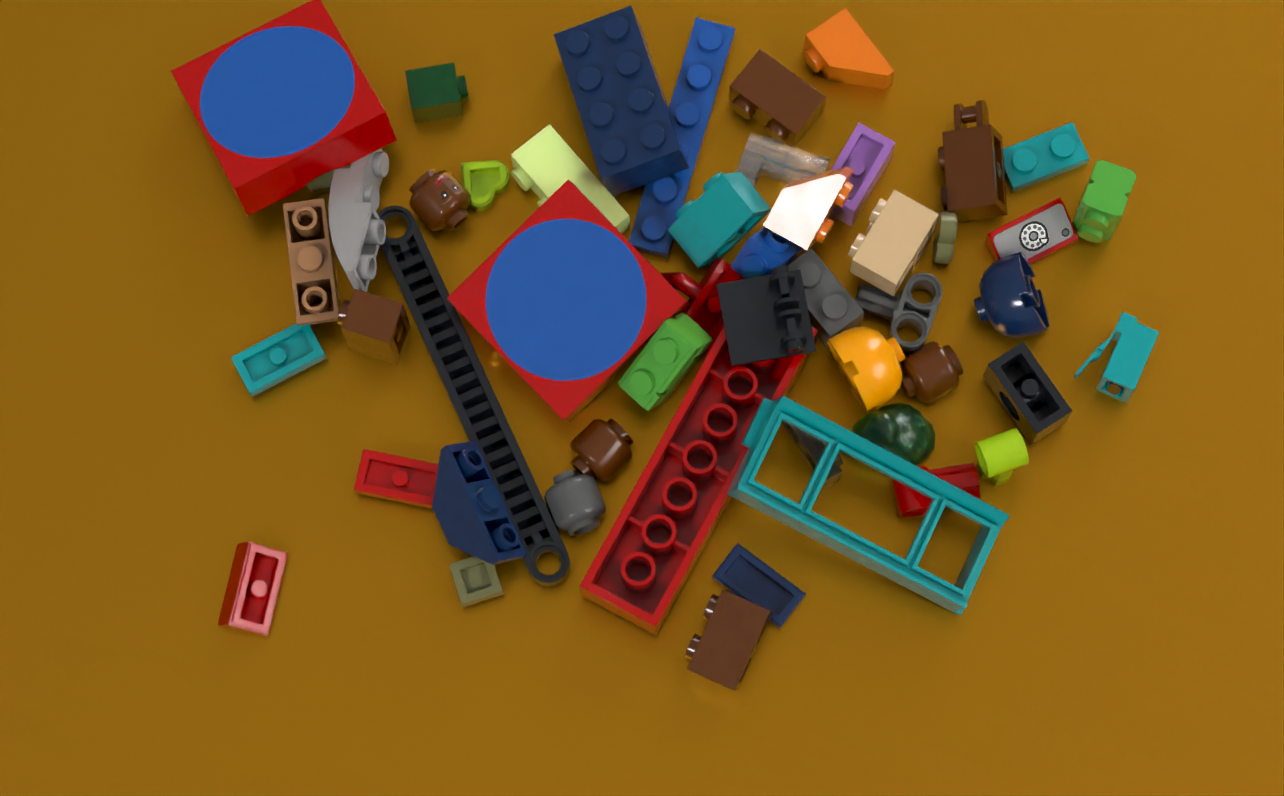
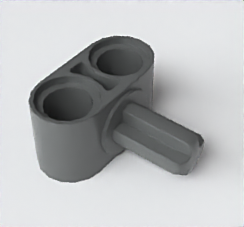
(903, 309)

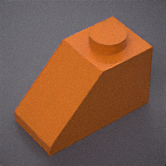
(846, 53)

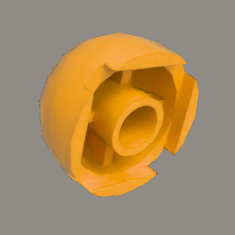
(868, 364)

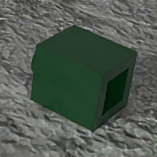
(436, 92)

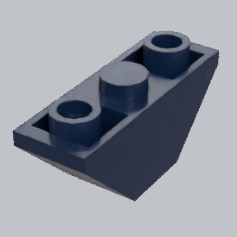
(472, 506)

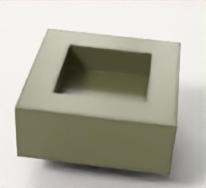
(475, 580)

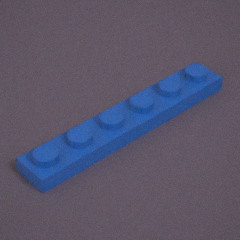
(691, 112)

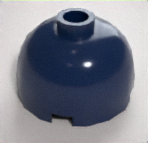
(1011, 298)

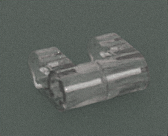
(778, 161)

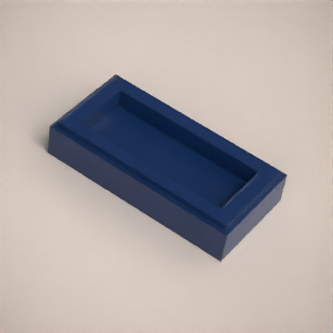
(759, 583)

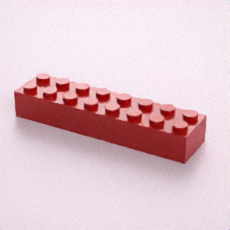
(684, 487)

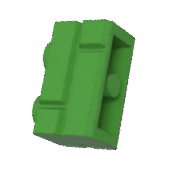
(1103, 201)
(665, 361)

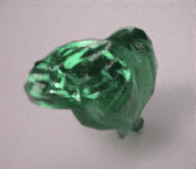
(898, 430)

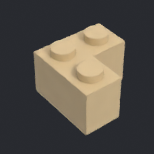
(894, 242)

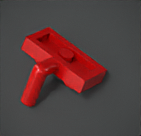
(704, 297)

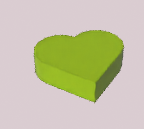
(484, 182)

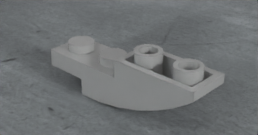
(353, 217)

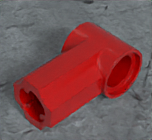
(912, 503)

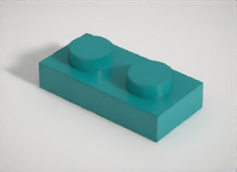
(1043, 157)
(278, 358)

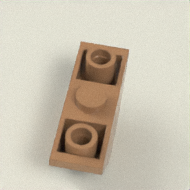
(312, 262)

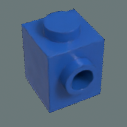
(763, 253)

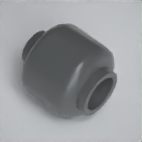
(575, 502)

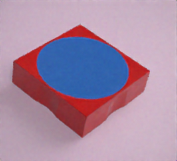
(284, 105)
(567, 301)

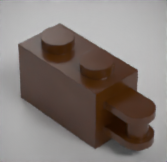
(973, 166)

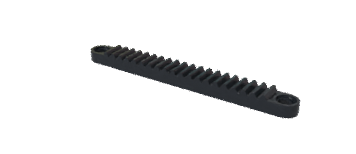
(472, 393)

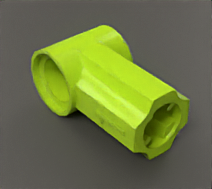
(1000, 456)

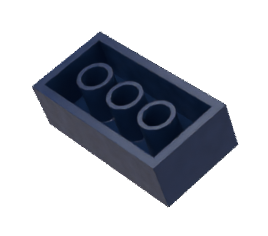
(621, 101)

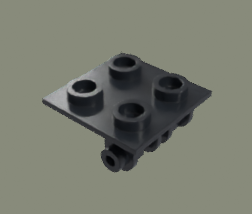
(766, 317)

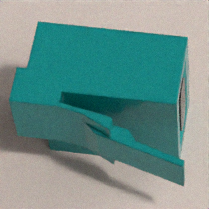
(1127, 358)

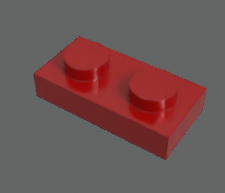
(396, 478)

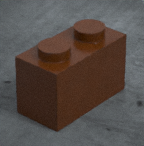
(776, 99)
(374, 325)
(728, 639)

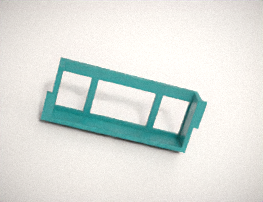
(801, 518)

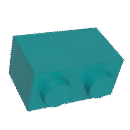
(718, 218)

